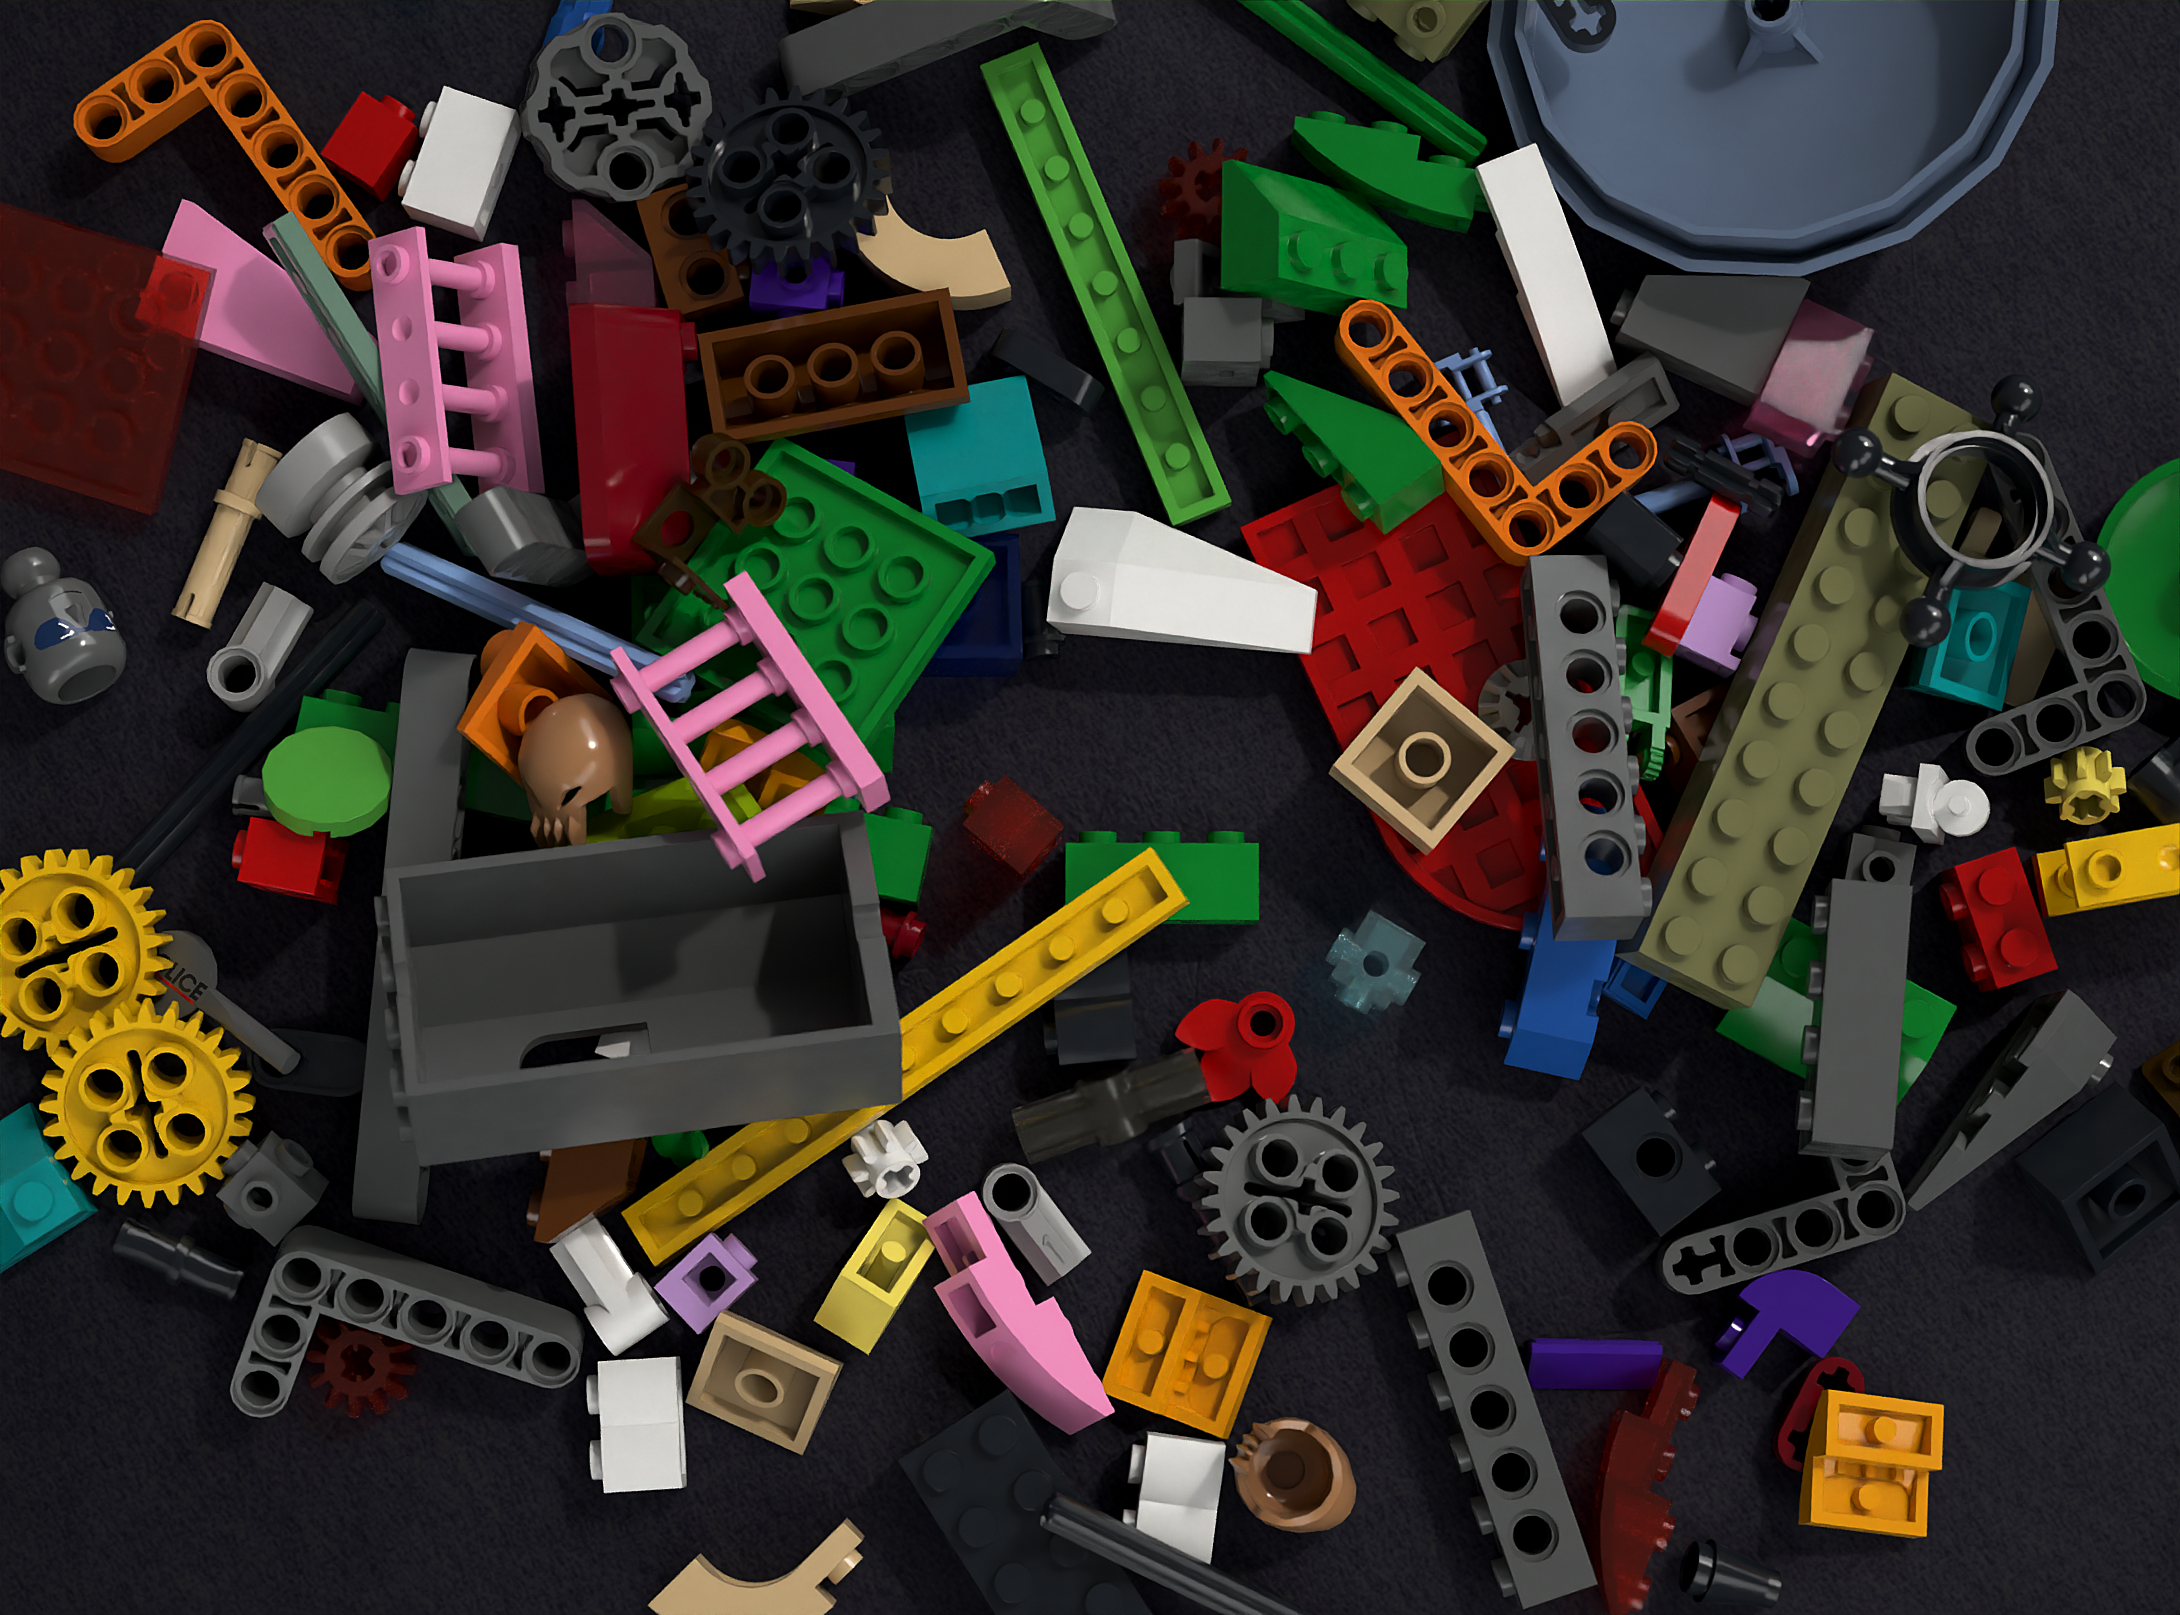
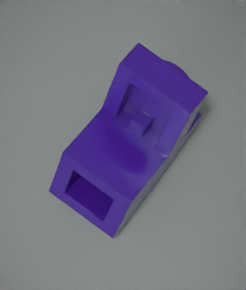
(1787, 1302)

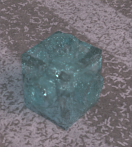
(1395, 951)

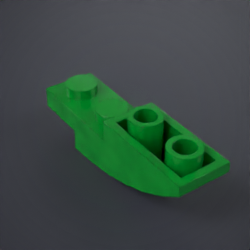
(1385, 170)

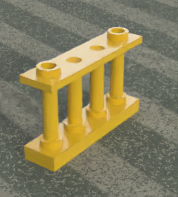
(2109, 871)

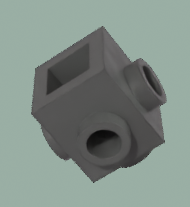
(270, 1186)

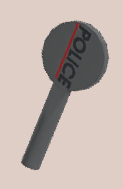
(193, 986)

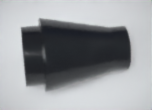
(1727, 1577)

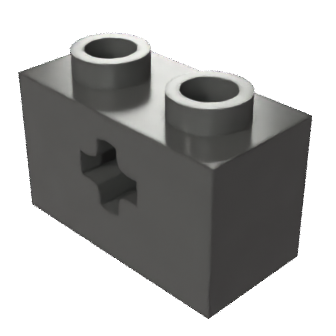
(1224, 341)

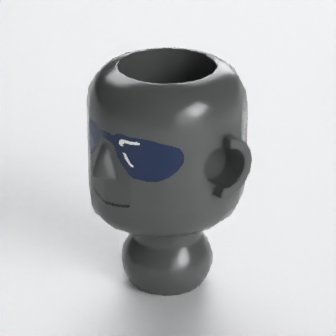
(58, 630)

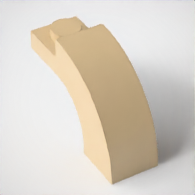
(919, 263)
(707, 1591)

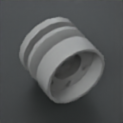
(332, 489)

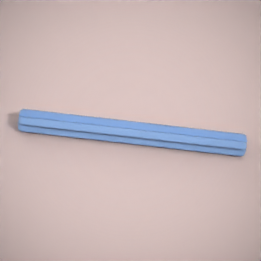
(509, 607)

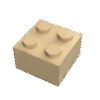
(1421, 761)

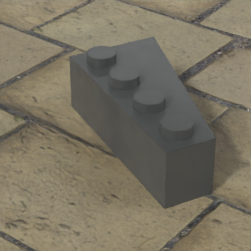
(1855, 1020)

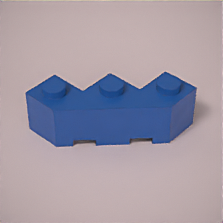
(1556, 1006)

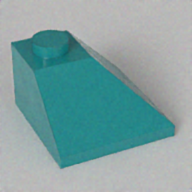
(35, 1188)

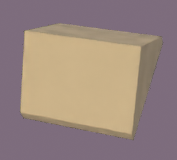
(763, 1381)

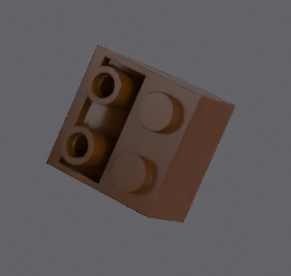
(584, 1185)

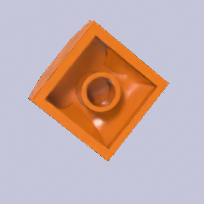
(520, 679)

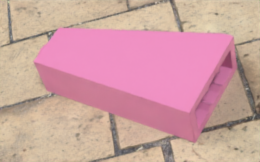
(257, 309)

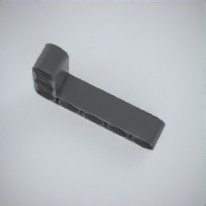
(902, 35)
(528, 536)
(2062, 619)
(395, 1314)

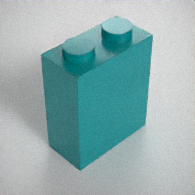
(982, 461)

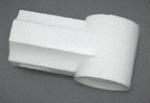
(617, 1300)

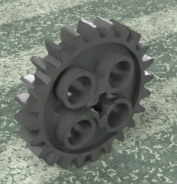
(1288, 1256)

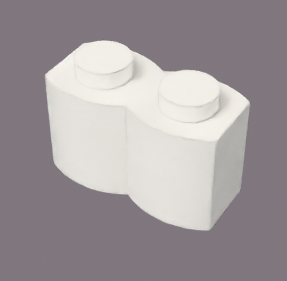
(639, 1424)
(1177, 1490)

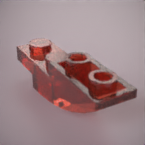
(1626, 1515)

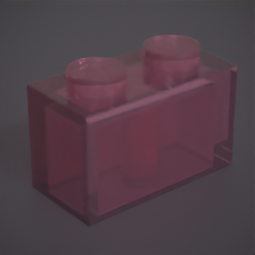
(1811, 379)

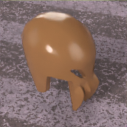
(570, 746)
(1294, 1476)

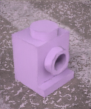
(1719, 625)
(684, 1284)

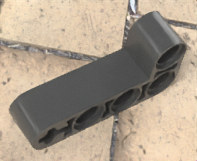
(1777, 1228)

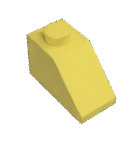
(877, 1276)

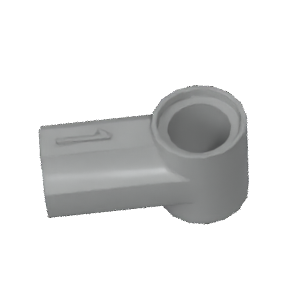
(261, 641)
(1036, 1226)

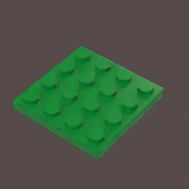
(851, 580)

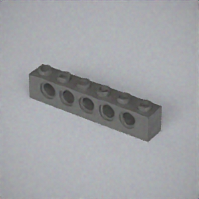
(1582, 901)
(1561, 1560)

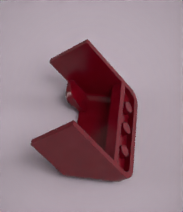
(629, 428)

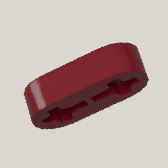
(1805, 1401)

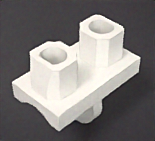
(1934, 804)

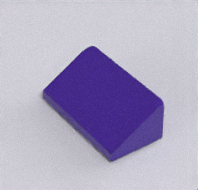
(1592, 1363)

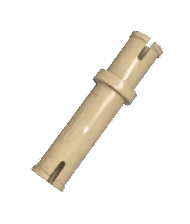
(226, 534)

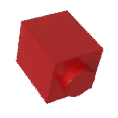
(373, 144)

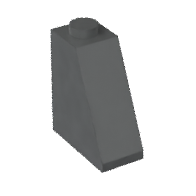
(1711, 327)

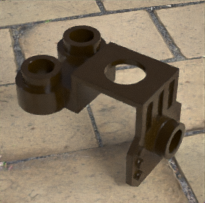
(716, 496)

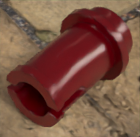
(902, 932)

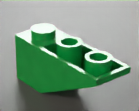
(1367, 451)

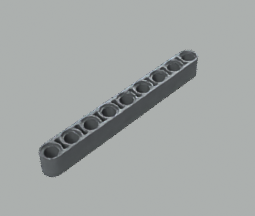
(422, 829)

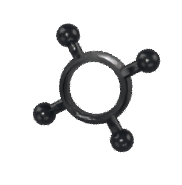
(1927, 619)

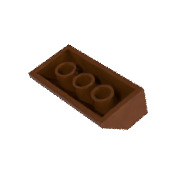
(834, 367)

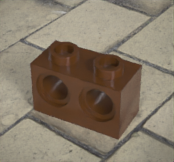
(683, 256)

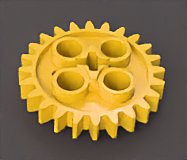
(48, 899)
(90, 1115)

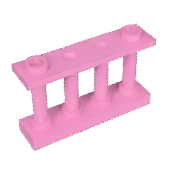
(495, 362)
(779, 672)

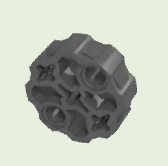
(642, 52)

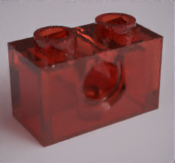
(1011, 827)

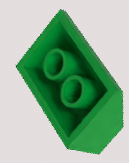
(1306, 243)
(1781, 1010)

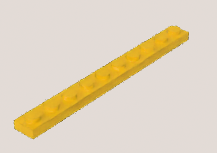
(932, 1042)

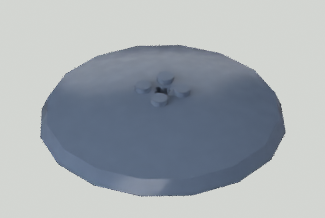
(1775, 137)

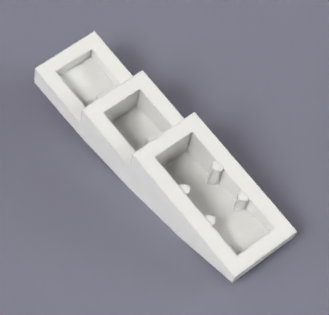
(1547, 272)

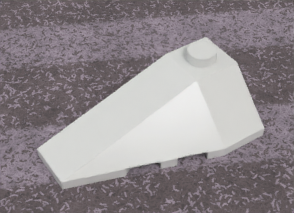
(1155, 583)

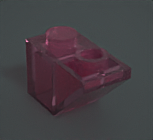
(607, 261)

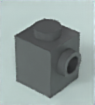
(1876, 857)

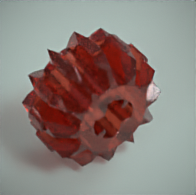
(1186, 189)
(364, 1386)

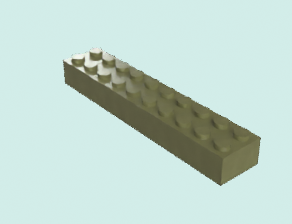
(1797, 713)

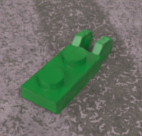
(1648, 685)

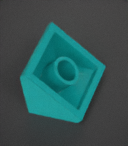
(1978, 652)

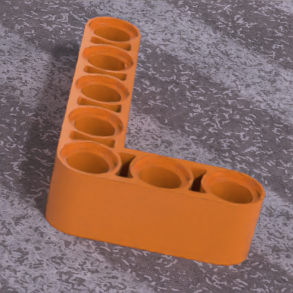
(258, 135)
(1480, 450)

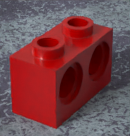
(290, 862)

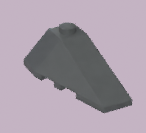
(2036, 1071)

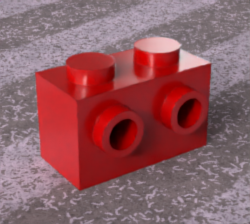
(1996, 920)

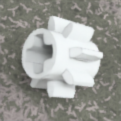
(885, 1159)

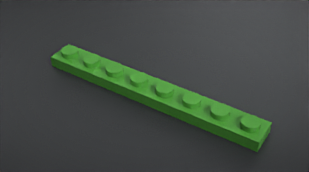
(1105, 286)

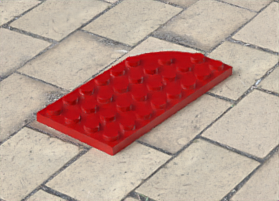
(1453, 609)

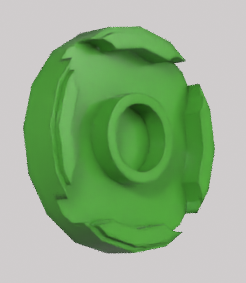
(327, 781)

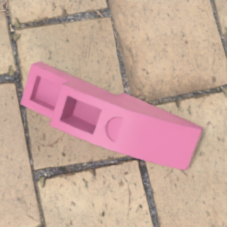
(1019, 1341)

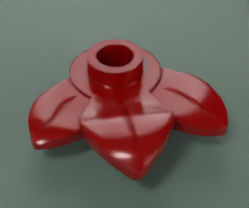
(1235, 1054)

